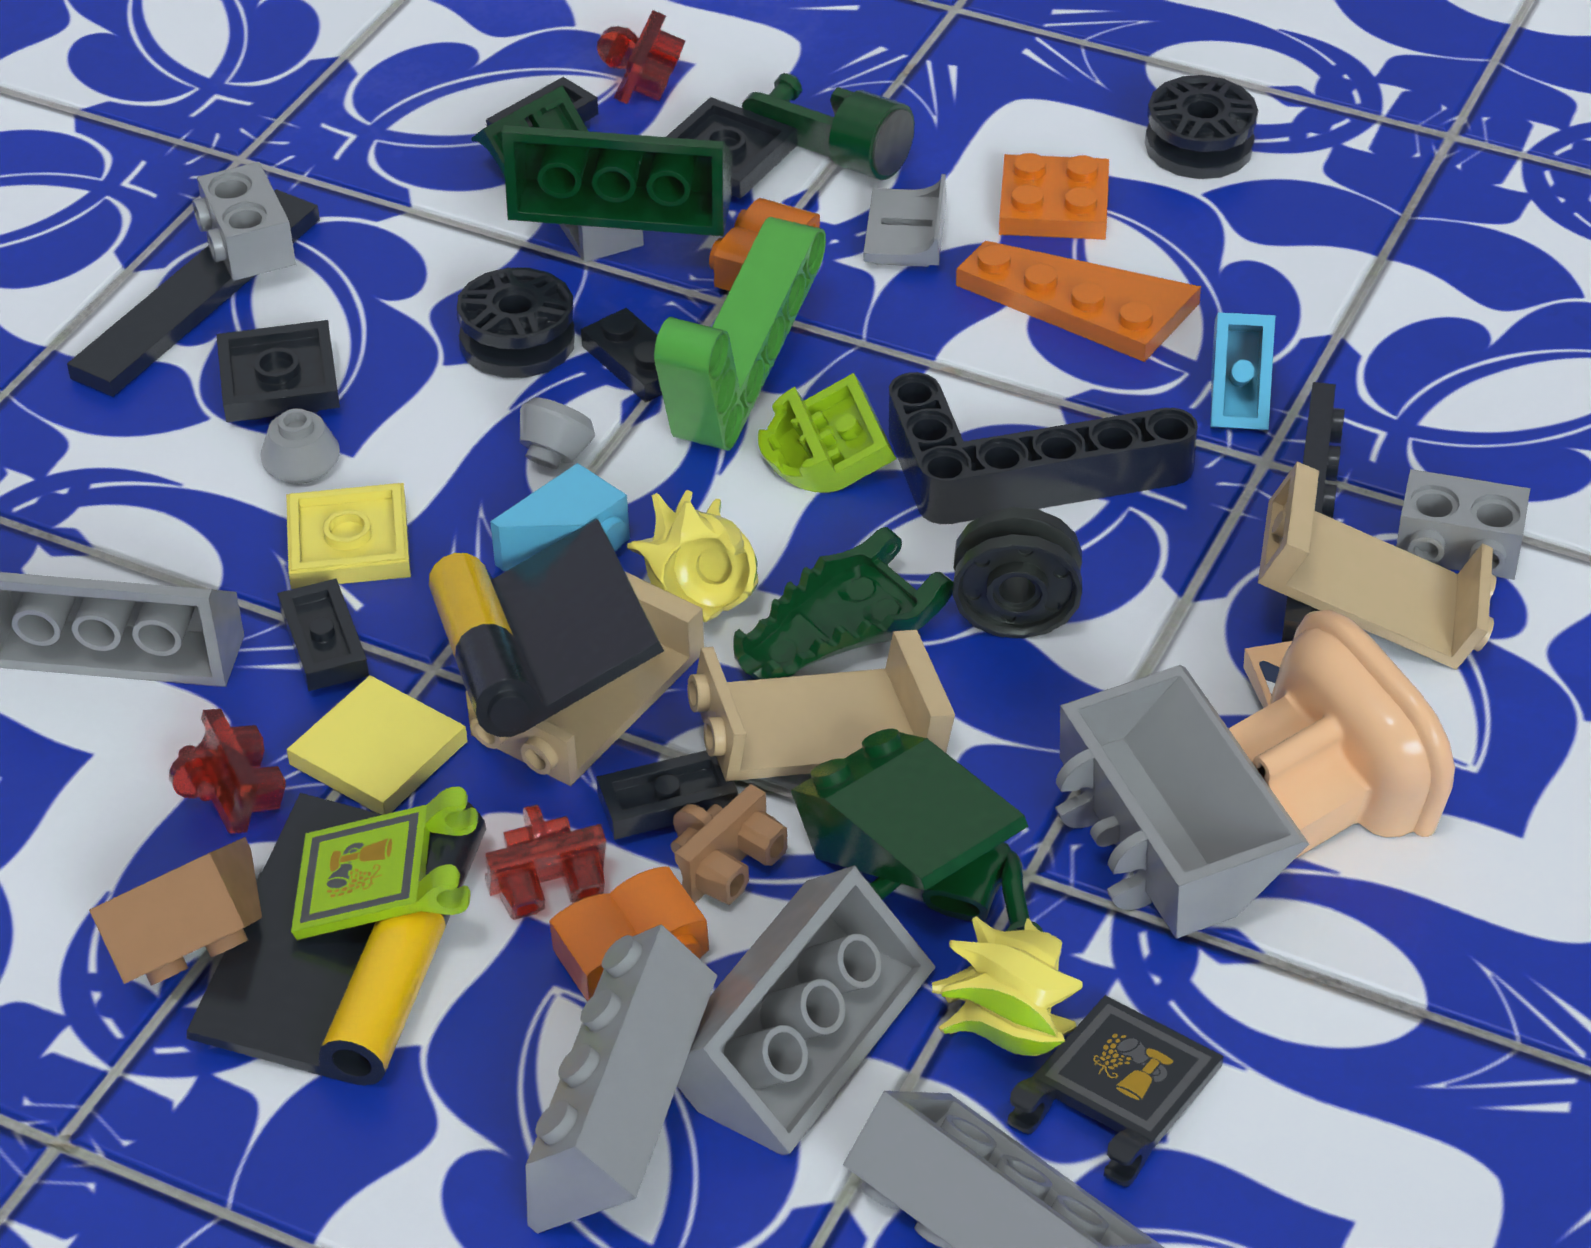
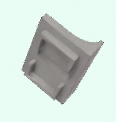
(906, 226)

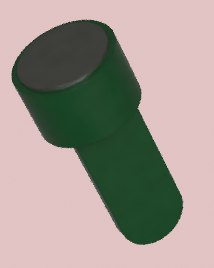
(864, 135)

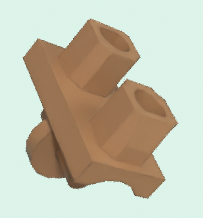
(718, 839)

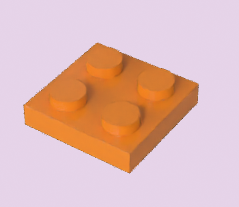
(1054, 196)

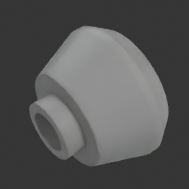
(553, 432)
(299, 447)

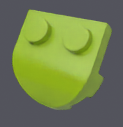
(826, 438)

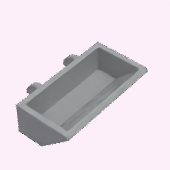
(1174, 799)

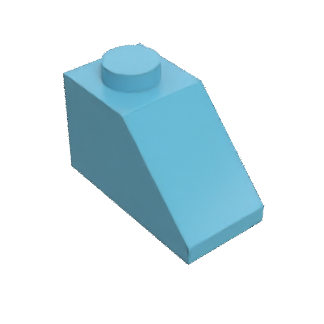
(1242, 371)
(556, 512)

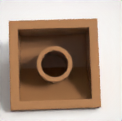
(180, 913)

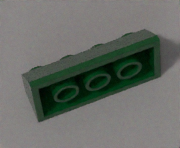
(616, 180)

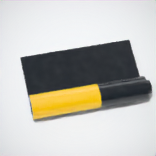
(541, 628)
(328, 998)

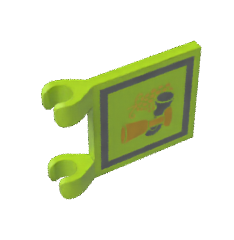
(379, 868)

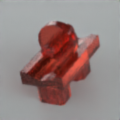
(646, 59)
(226, 772)
(541, 854)

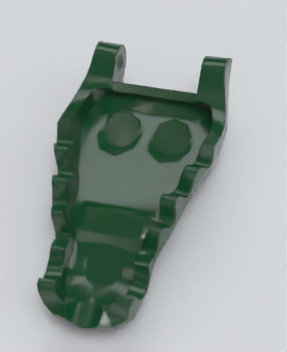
(839, 607)

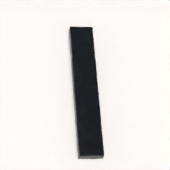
(170, 313)

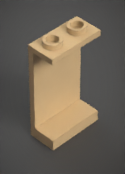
(1372, 580)
(805, 720)
(583, 731)

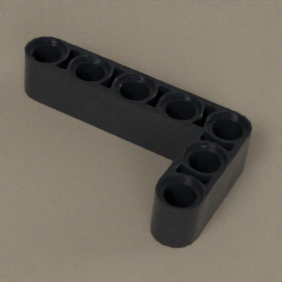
(1030, 468)

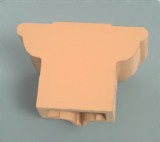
(1348, 738)

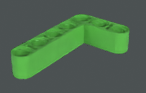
(719, 370)

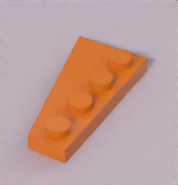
(1089, 299)

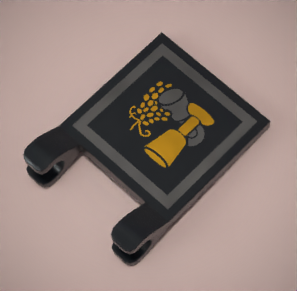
(1122, 1075)

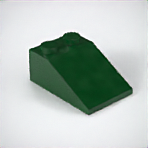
(902, 811)

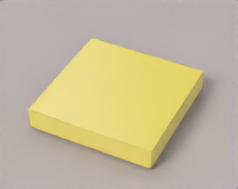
(348, 535)
(377, 745)

